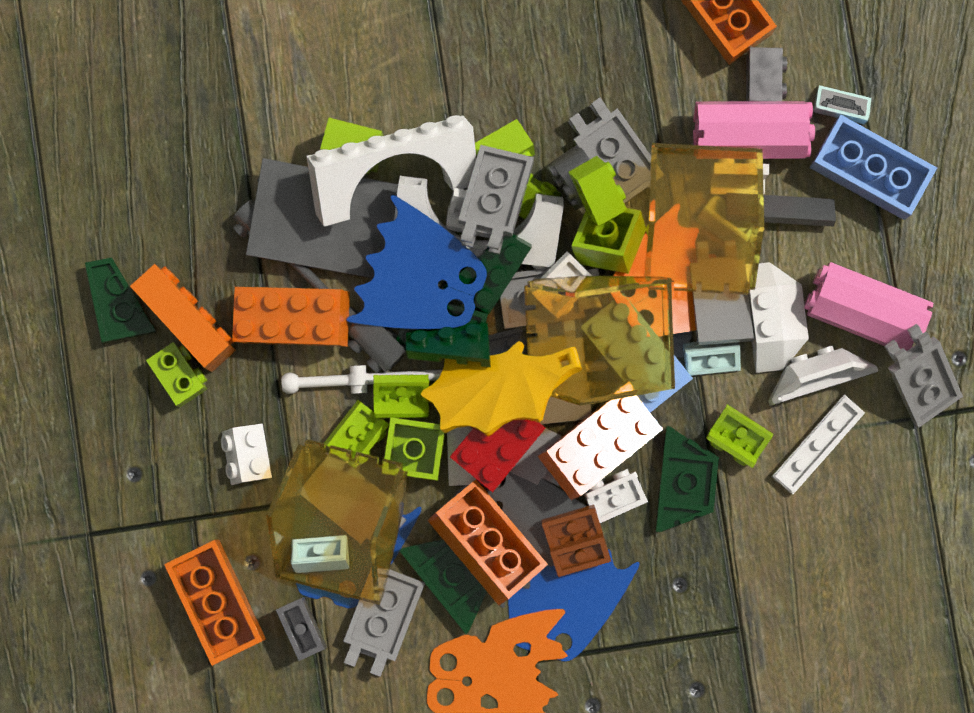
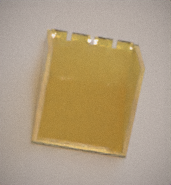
(705, 217)
(617, 328)
(338, 497)

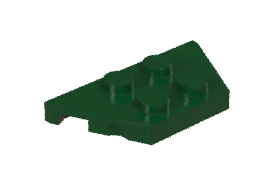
(685, 481)
(448, 580)

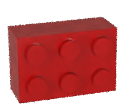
(494, 456)

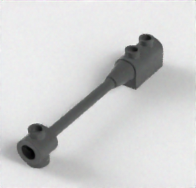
(376, 341)

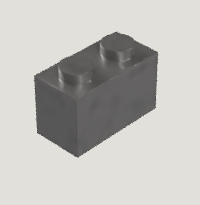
(764, 74)
(301, 628)

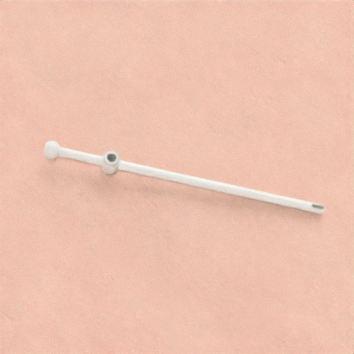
(357, 379)

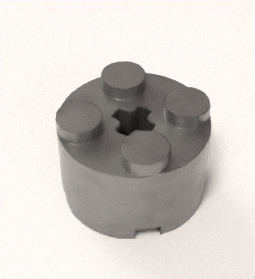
(559, 170)

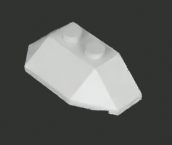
(776, 319)
(819, 372)

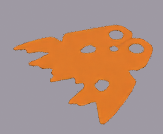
(497, 668)

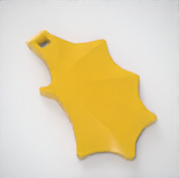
(507, 391)

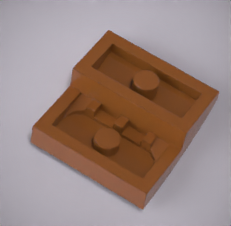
(576, 540)

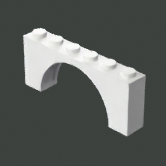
(339, 170)
(539, 228)

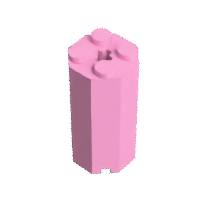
(774, 126)
(866, 306)

